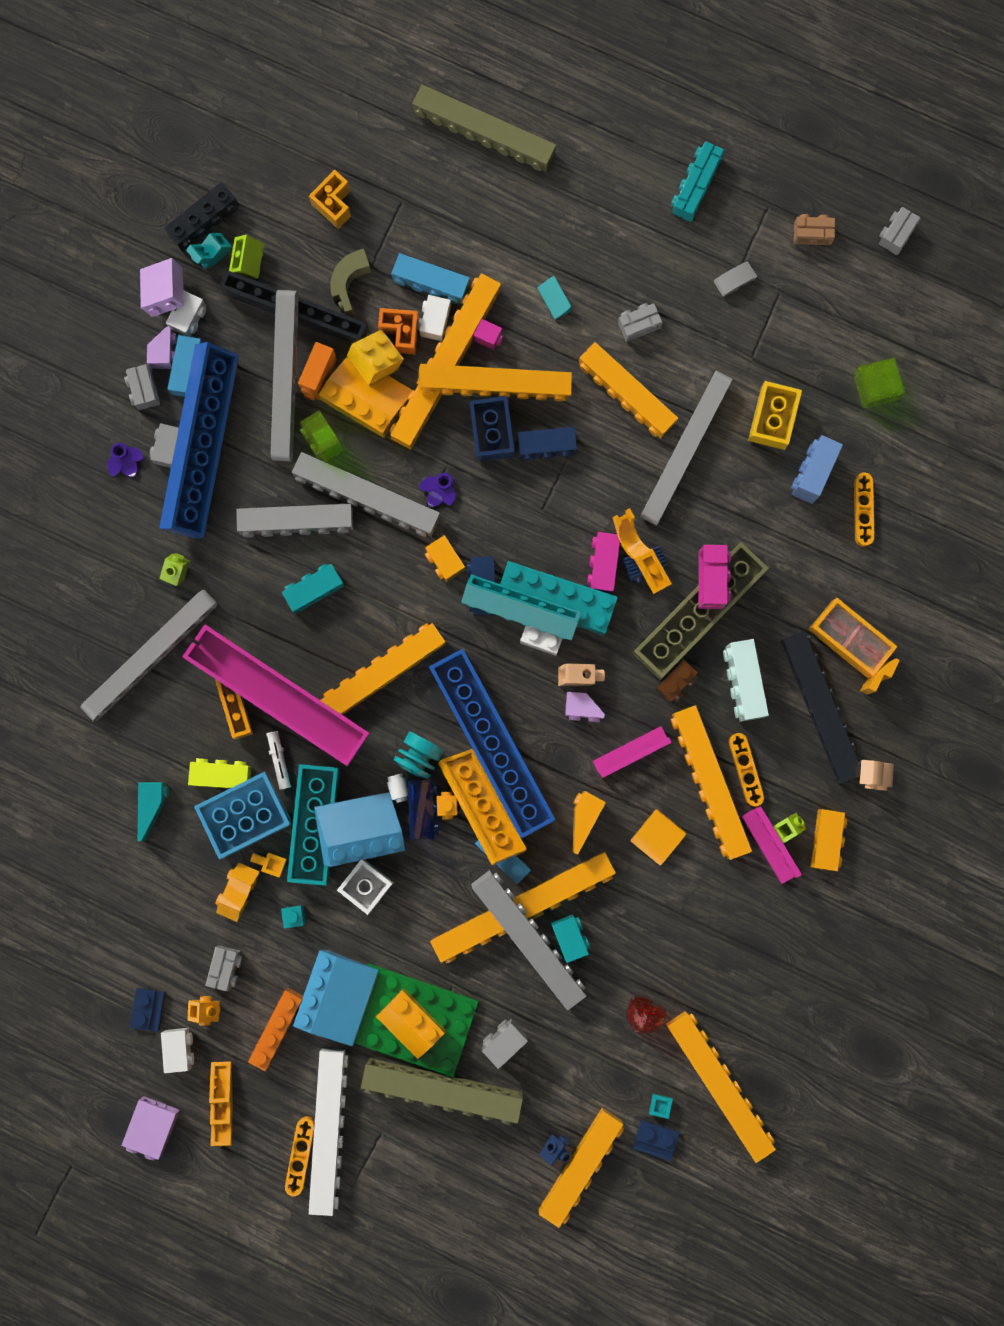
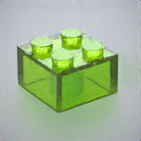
(878, 382)
(324, 441)

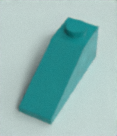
(150, 803)

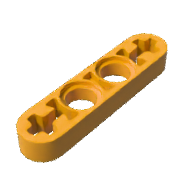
(864, 509)
(743, 770)
(302, 1156)

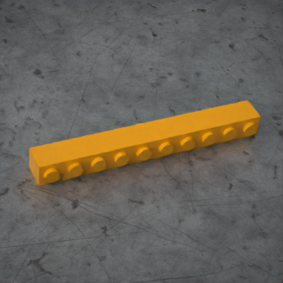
(449, 352)
(534, 901)

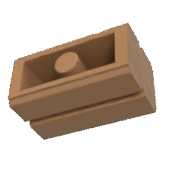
(814, 230)

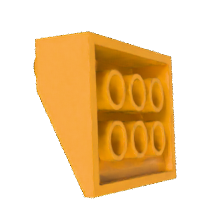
(371, 405)

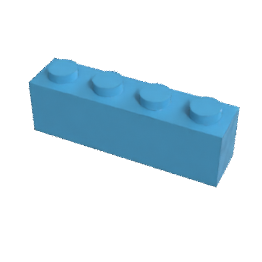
(430, 278)

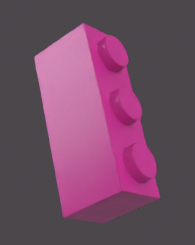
(604, 562)

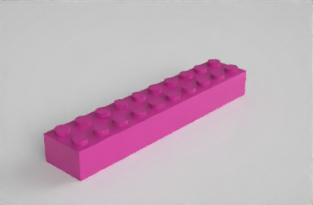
(276, 695)

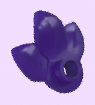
(124, 462)
(436, 492)

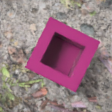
(488, 334)

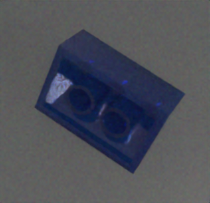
(422, 809)

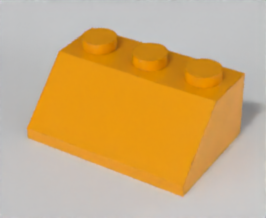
(411, 1023)

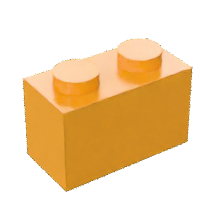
(444, 558)

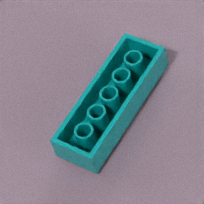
(594, 605)
(314, 788)

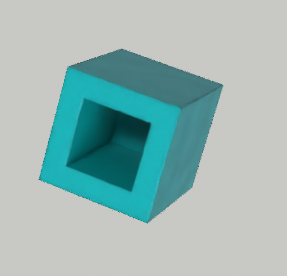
(293, 916)

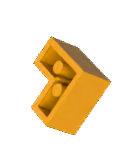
(328, 198)

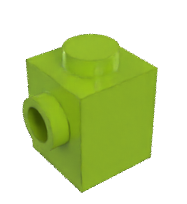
(174, 569)
(790, 827)

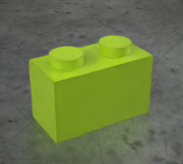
(246, 256)

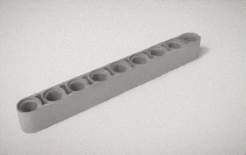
(284, 375)
(686, 448)
(149, 655)

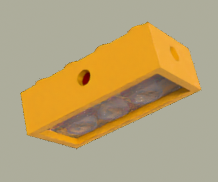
(852, 638)

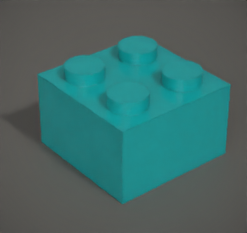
(570, 939)

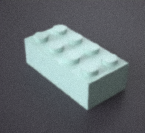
(746, 680)

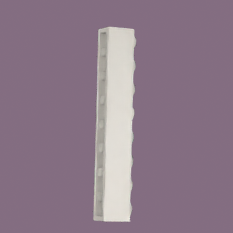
(327, 1132)

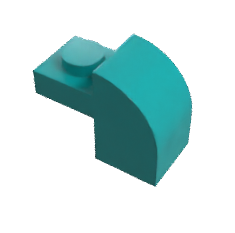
(210, 251)

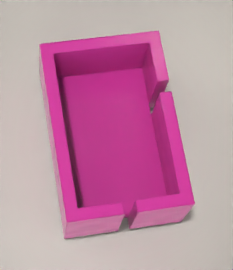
(713, 577)

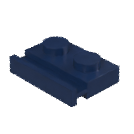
(147, 1009)
(656, 1140)

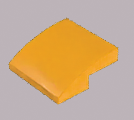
(883, 673)
(658, 837)

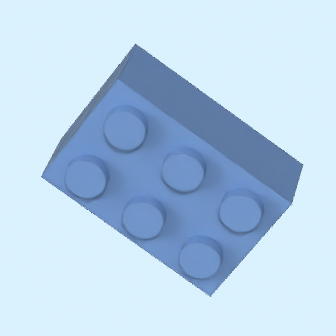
(816, 469)

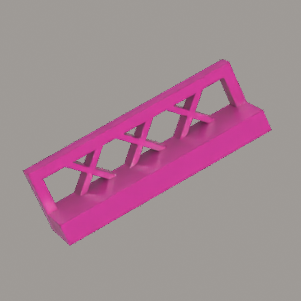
(631, 752)
(770, 845)

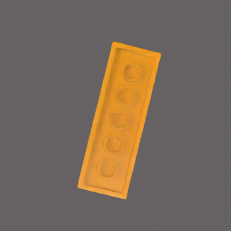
(482, 806)

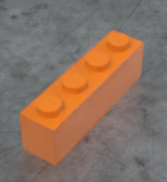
(276, 1029)

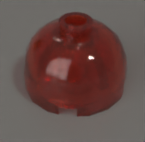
(645, 1016)

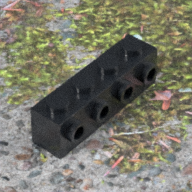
(202, 216)

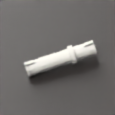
(283, 782)

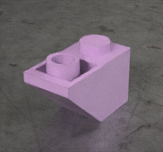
(161, 349)
(582, 706)

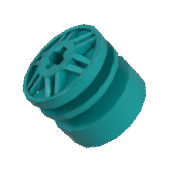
(418, 755)

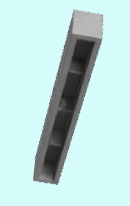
(366, 494)
(528, 940)

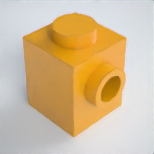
(447, 805)

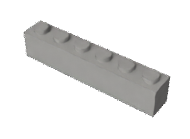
(295, 519)

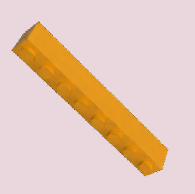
(494, 382)
(384, 669)
(711, 782)
(721, 1087)

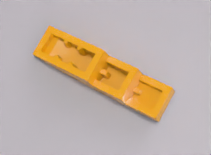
(221, 1104)

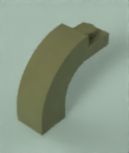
(345, 272)

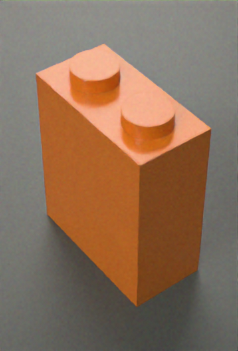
(317, 371)

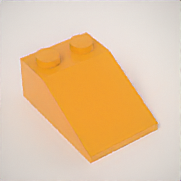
(585, 815)

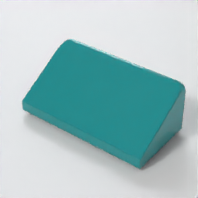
(554, 298)

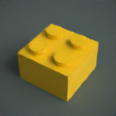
(375, 357)

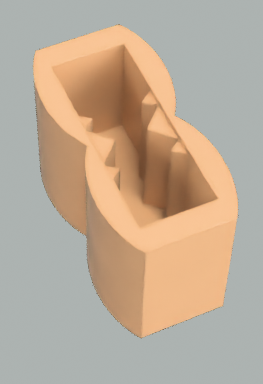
(876, 775)

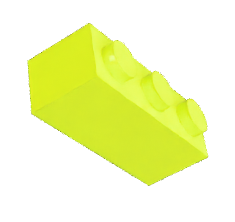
(218, 773)

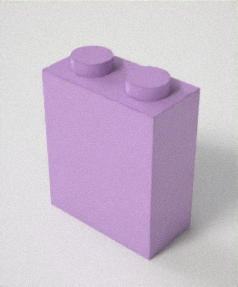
(161, 287)
(150, 1128)

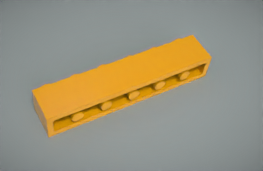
(627, 390)
(580, 1168)

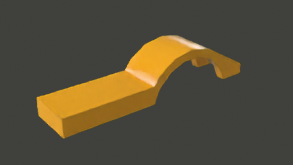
(644, 557)

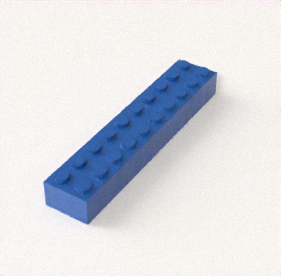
(199, 440)
(492, 743)

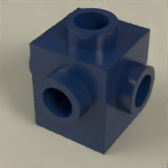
(557, 1151)

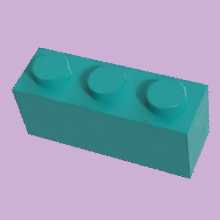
(312, 588)

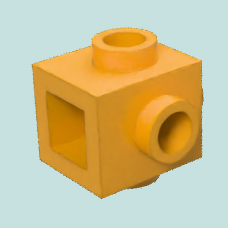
(203, 1010)

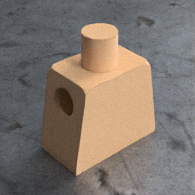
(573, 675)

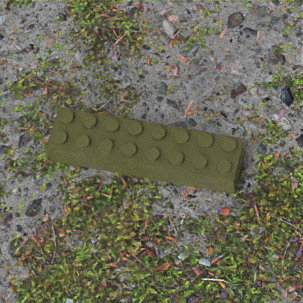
(689, 624)
(442, 1090)

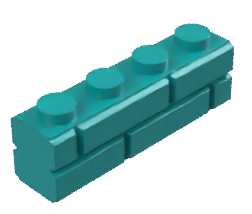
(699, 178)

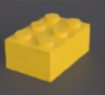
(774, 415)

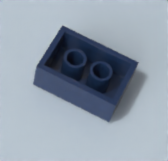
(492, 428)

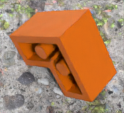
(403, 325)

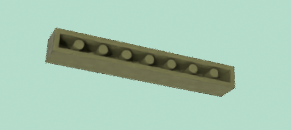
(483, 128)

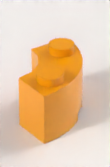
(240, 883)

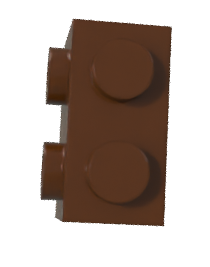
(676, 681)

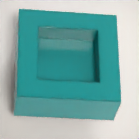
(660, 1106)

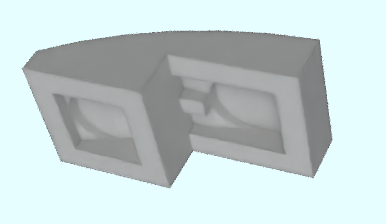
(735, 278)

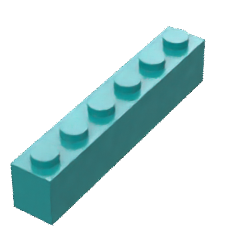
(520, 607)

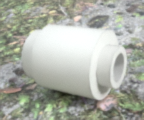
(398, 788)

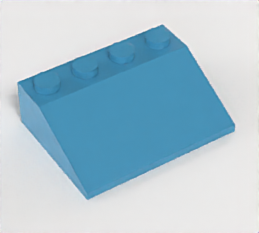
(243, 815)
(358, 829)
(336, 997)

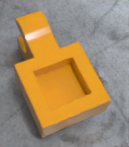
(271, 863)

